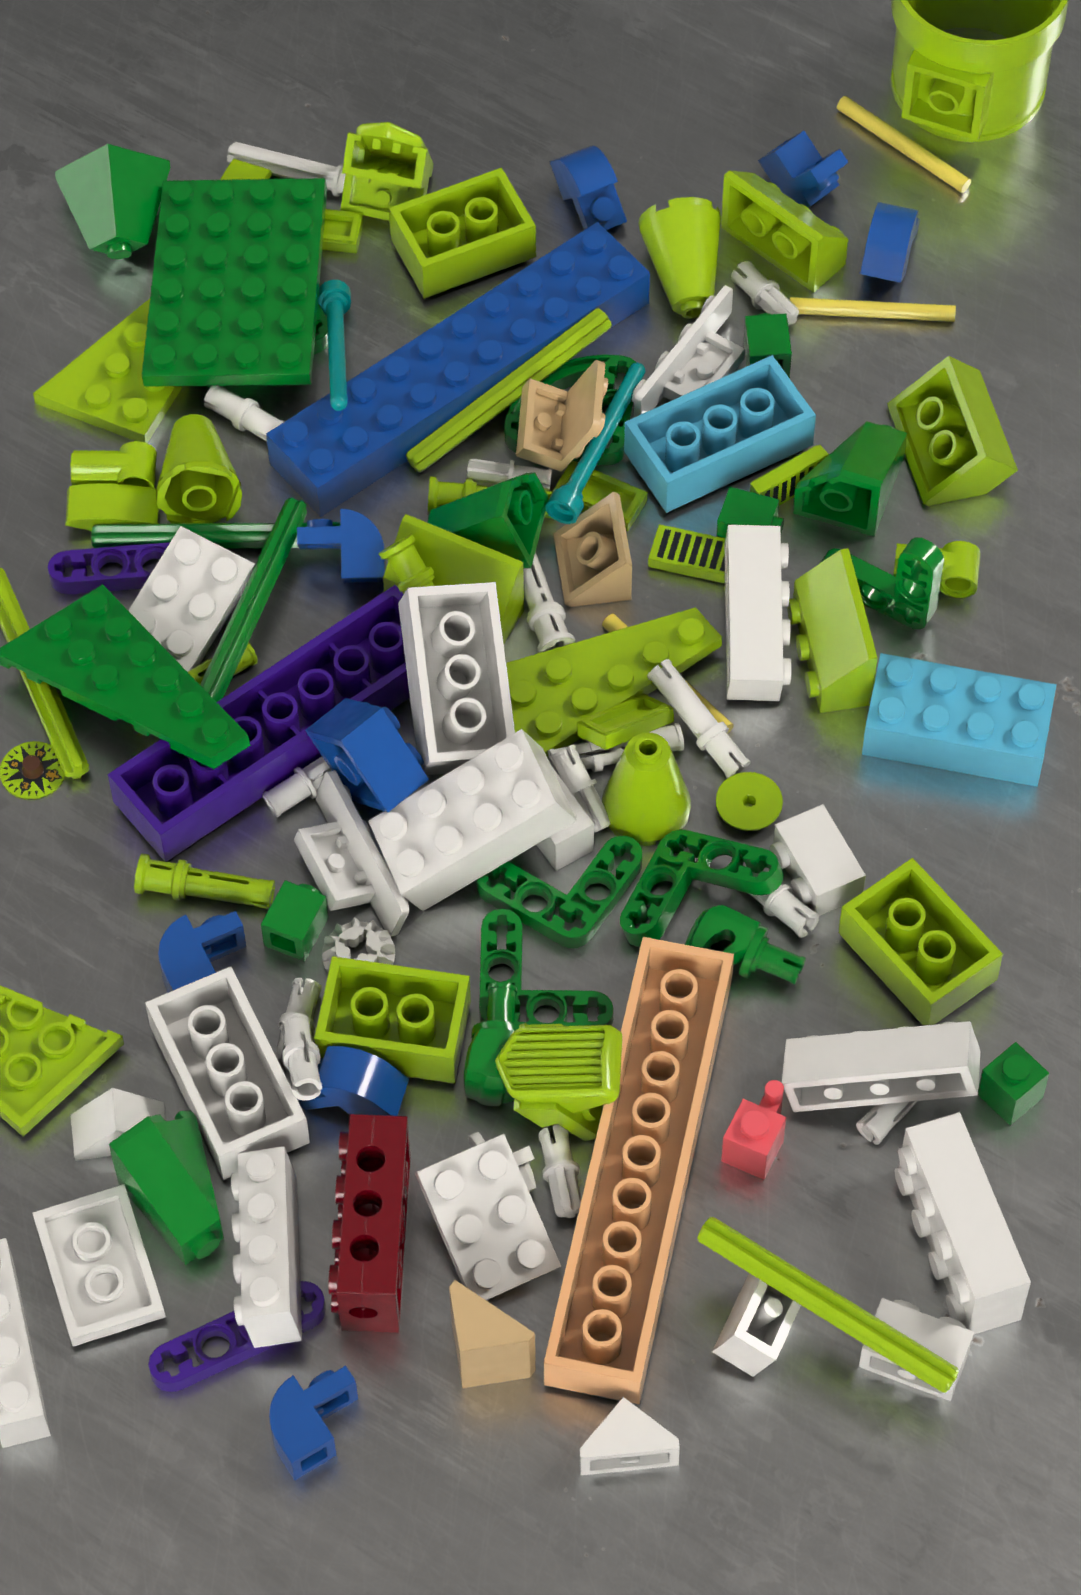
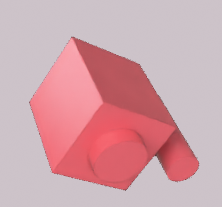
(756, 1133)

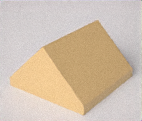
(595, 556)
(488, 1341)

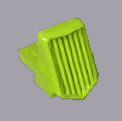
(383, 169)
(562, 1074)

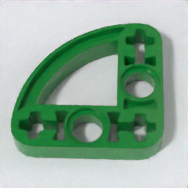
(566, 377)

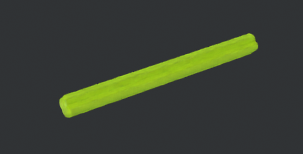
(508, 390)
(43, 695)
(828, 1304)

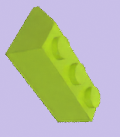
(781, 230)
(952, 434)
(465, 562)
(834, 635)

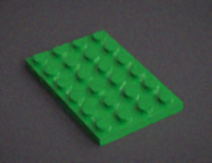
(235, 283)

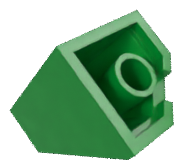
(114, 197)
(854, 480)
(499, 517)
(170, 1182)

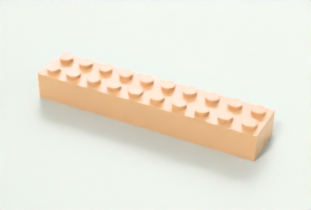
(639, 1173)

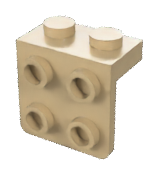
(558, 422)

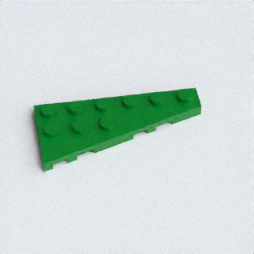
(121, 671)

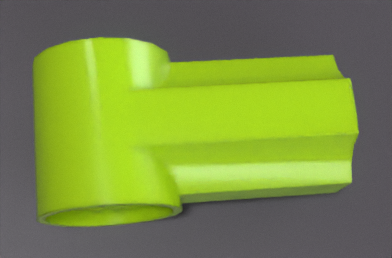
(130, 465)
(959, 568)

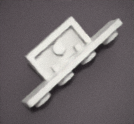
(696, 358)
(347, 860)

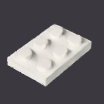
(191, 595)
(488, 1218)
(98, 1265)

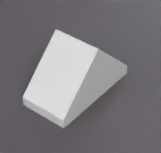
(107, 1119)
(628, 1442)

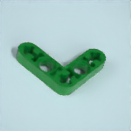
(913, 593)
(684, 869)
(574, 904)
(532, 999)

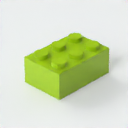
(462, 232)
(920, 943)
(397, 1014)

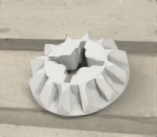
(378, 943)

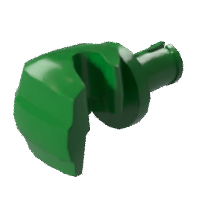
(748, 941)
(488, 1037)

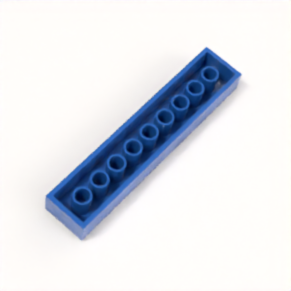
(445, 369)

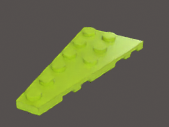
(107, 384)
(594, 674)
(44, 1057)

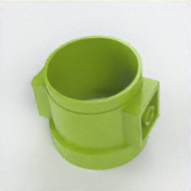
(970, 85)

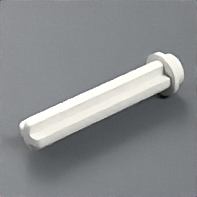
(288, 166)

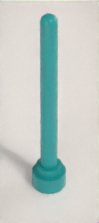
(335, 302)
(567, 501)

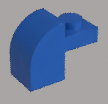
(801, 170)
(590, 183)
(889, 242)
(358, 543)
(188, 952)
(358, 1083)
(298, 1418)

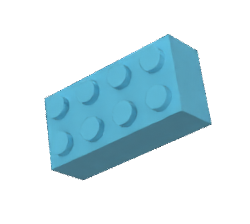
(719, 433)
(959, 719)

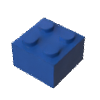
(368, 753)

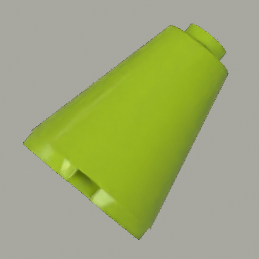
(684, 250)
(197, 475)
(646, 791)

